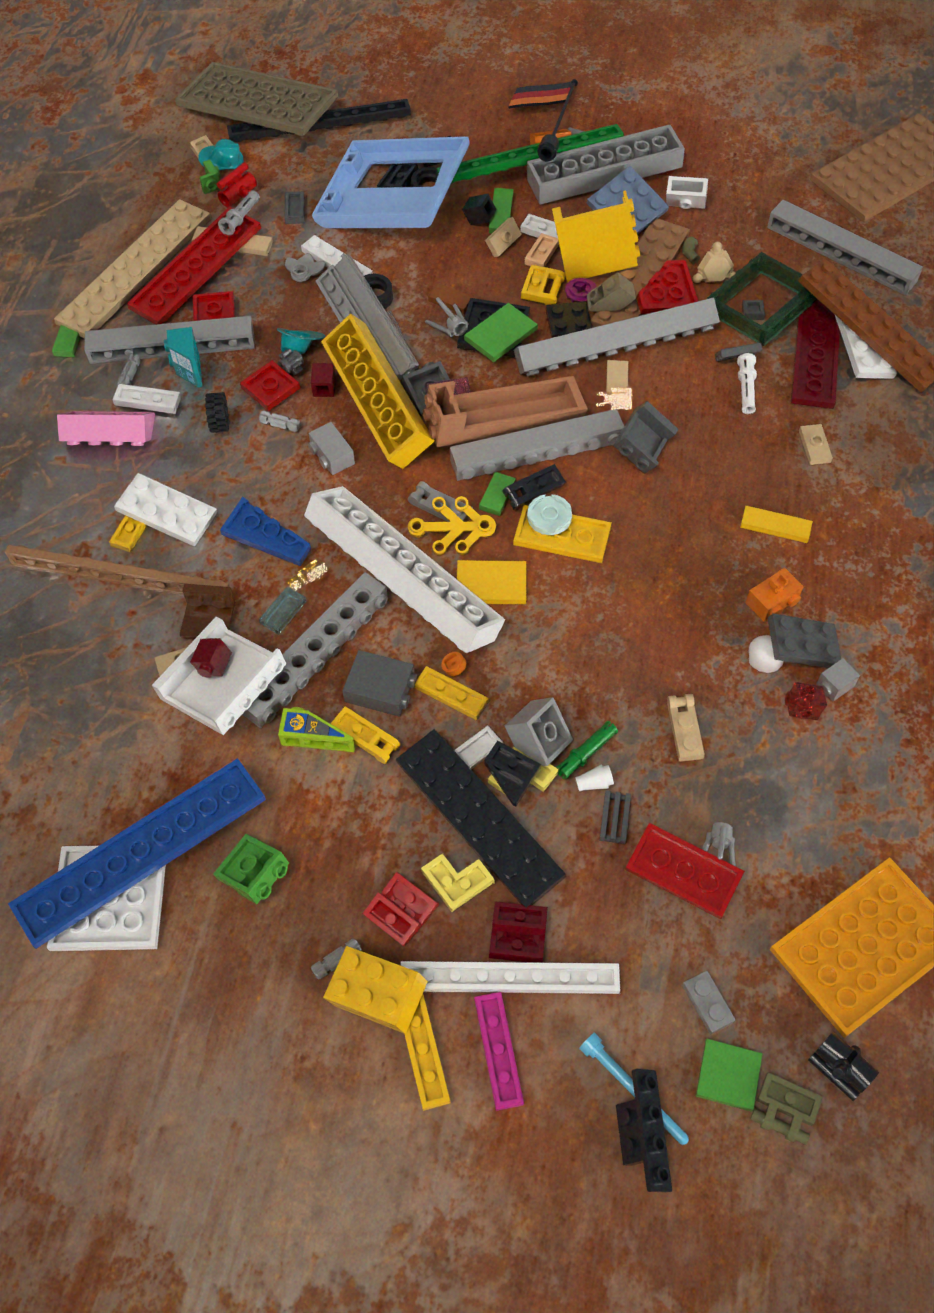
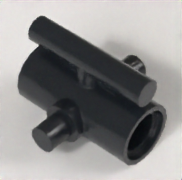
(843, 1066)

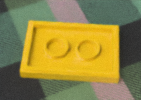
(494, 580)

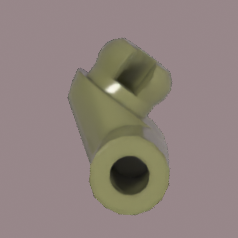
(688, 250)

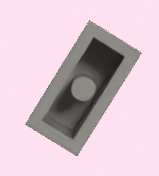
(331, 448)

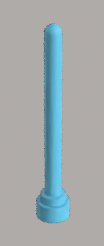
(595, 1049)

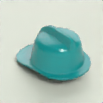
(223, 154)
(298, 339)

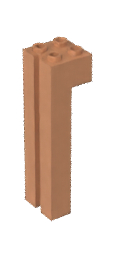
(499, 410)

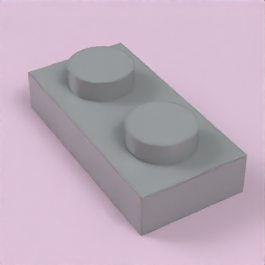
(708, 1002)

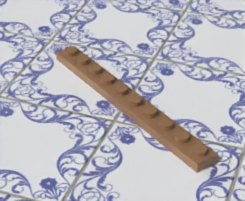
(103, 570)

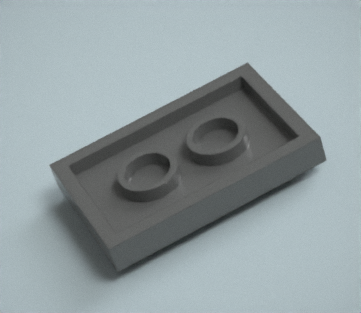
(804, 641)

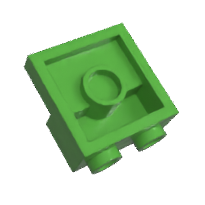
(252, 868)

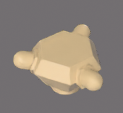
(715, 266)

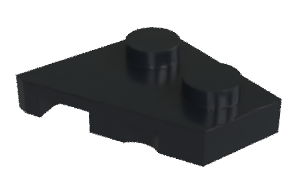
(511, 770)

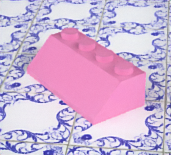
(105, 426)

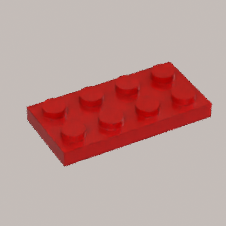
(684, 870)

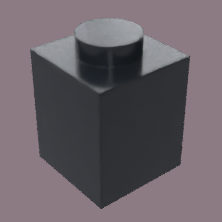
(479, 209)

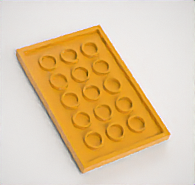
(862, 947)

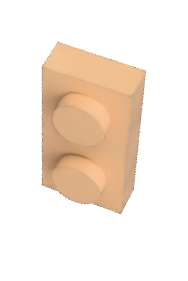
(542, 250)

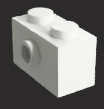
(687, 192)

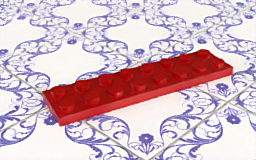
(191, 270)

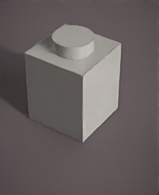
(838, 679)

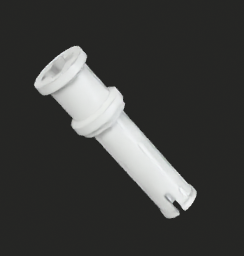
(747, 375)

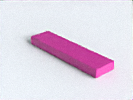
(498, 1051)

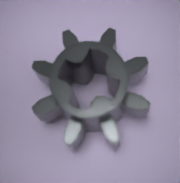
(291, 361)

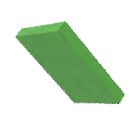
(500, 332)

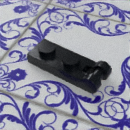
(534, 486)

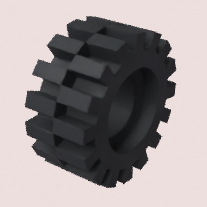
(217, 412)

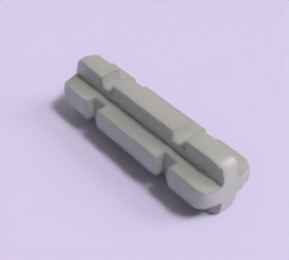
(129, 370)
(279, 421)
(331, 960)

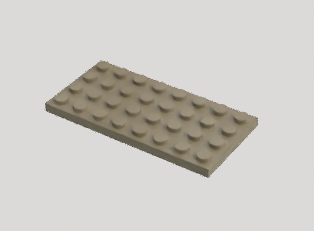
(257, 98)

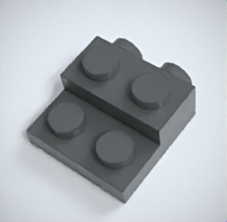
(415, 382)

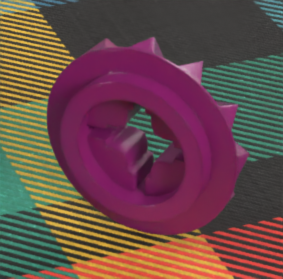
(579, 285)

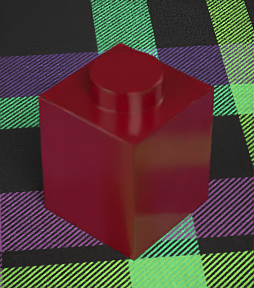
(323, 379)
(211, 657)

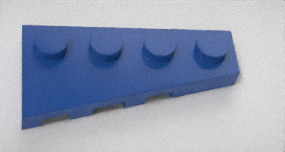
(255, 529)

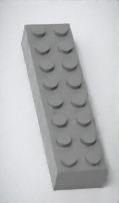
(599, 163)

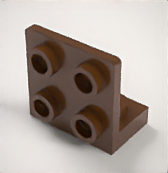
(203, 605)

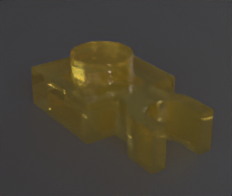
(619, 399)
(310, 573)

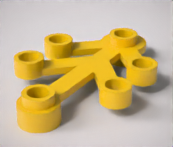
(455, 526)

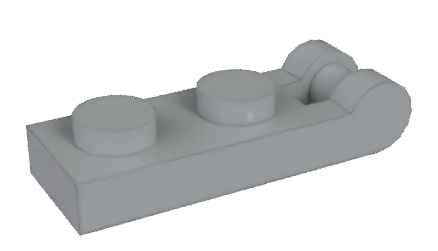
(424, 489)

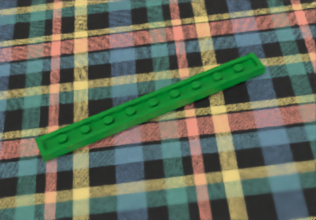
(519, 156)

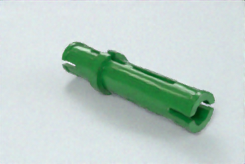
(580, 755)

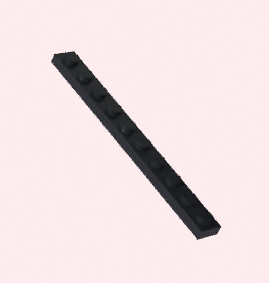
(330, 119)

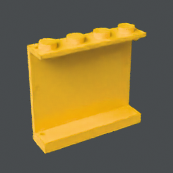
(598, 240)

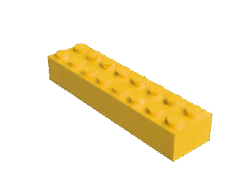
(377, 392)

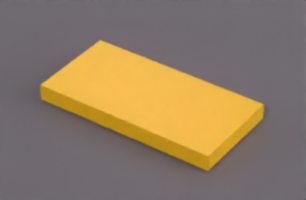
(583, 538)

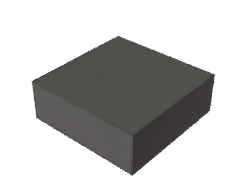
(753, 309)

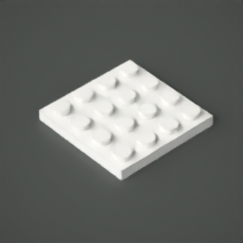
(121, 924)

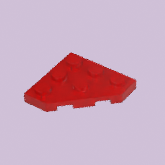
(667, 288)

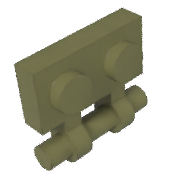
(788, 1099)

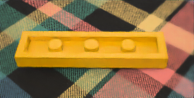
(426, 1060)

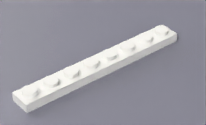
(518, 977)

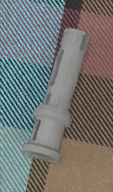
(235, 216)

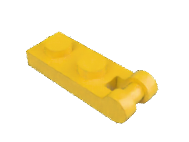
(366, 734)

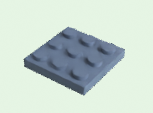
(646, 202)

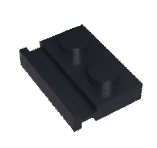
(398, 175)

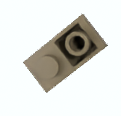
(611, 294)

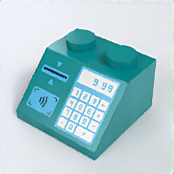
(184, 354)

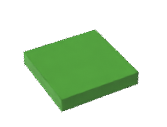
(729, 1075)

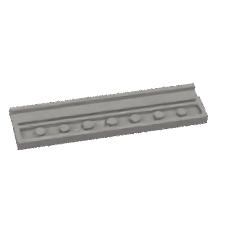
(350, 293)

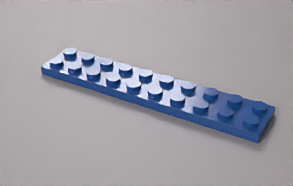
(135, 853)

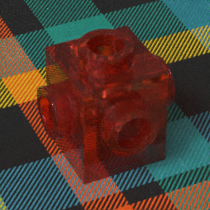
(806, 701)

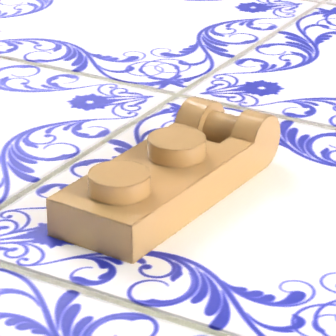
(685, 728)

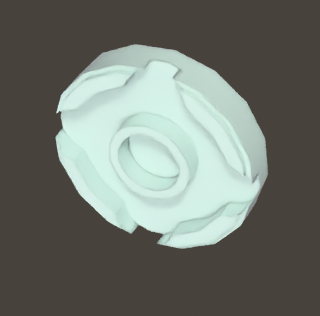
(549, 514)

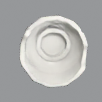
(762, 656)

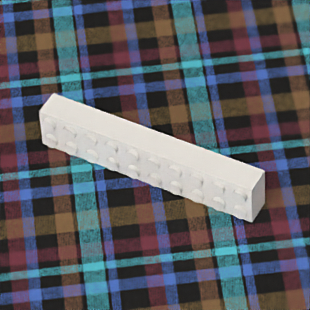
(404, 569)

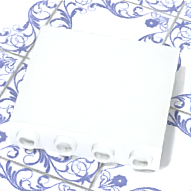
(223, 698)

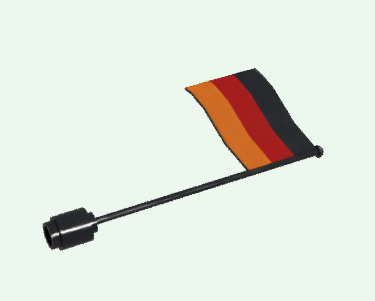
(545, 95)

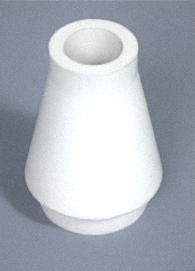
(597, 778)

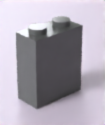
(379, 683)

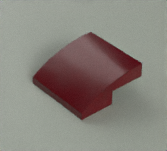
(518, 932)

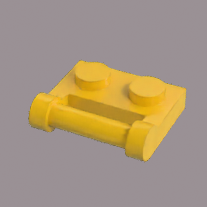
(536, 284)

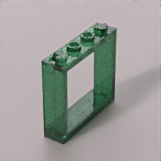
(782, 318)

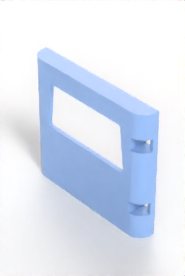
(390, 206)

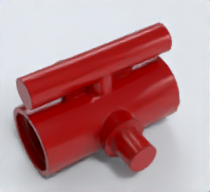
(236, 185)

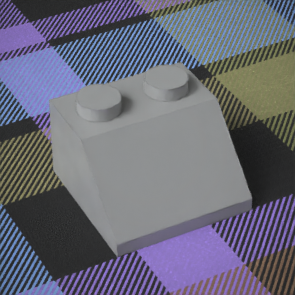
(539, 731)

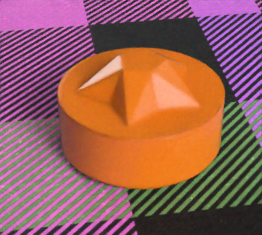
(453, 664)

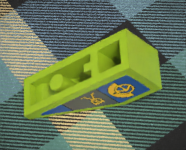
(307, 730)

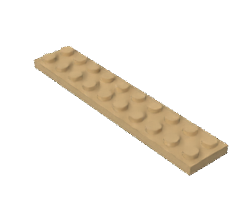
(132, 268)

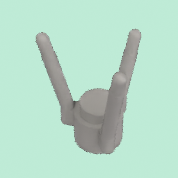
(456, 323)
(721, 839)

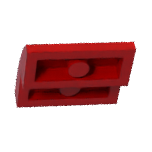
(400, 909)

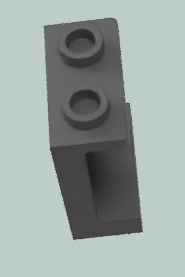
(645, 436)

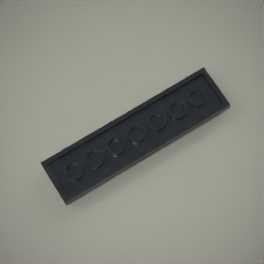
(481, 819)

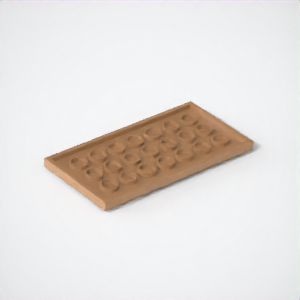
(881, 169)

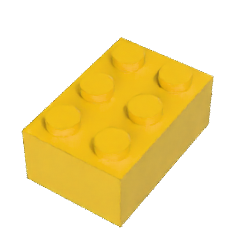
(375, 989)

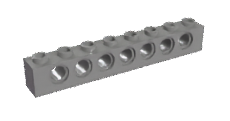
(316, 636)

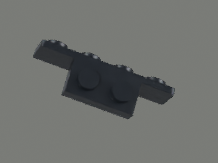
(643, 1132)

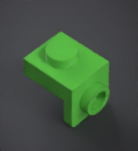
(212, 176)

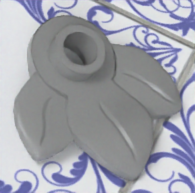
(303, 267)

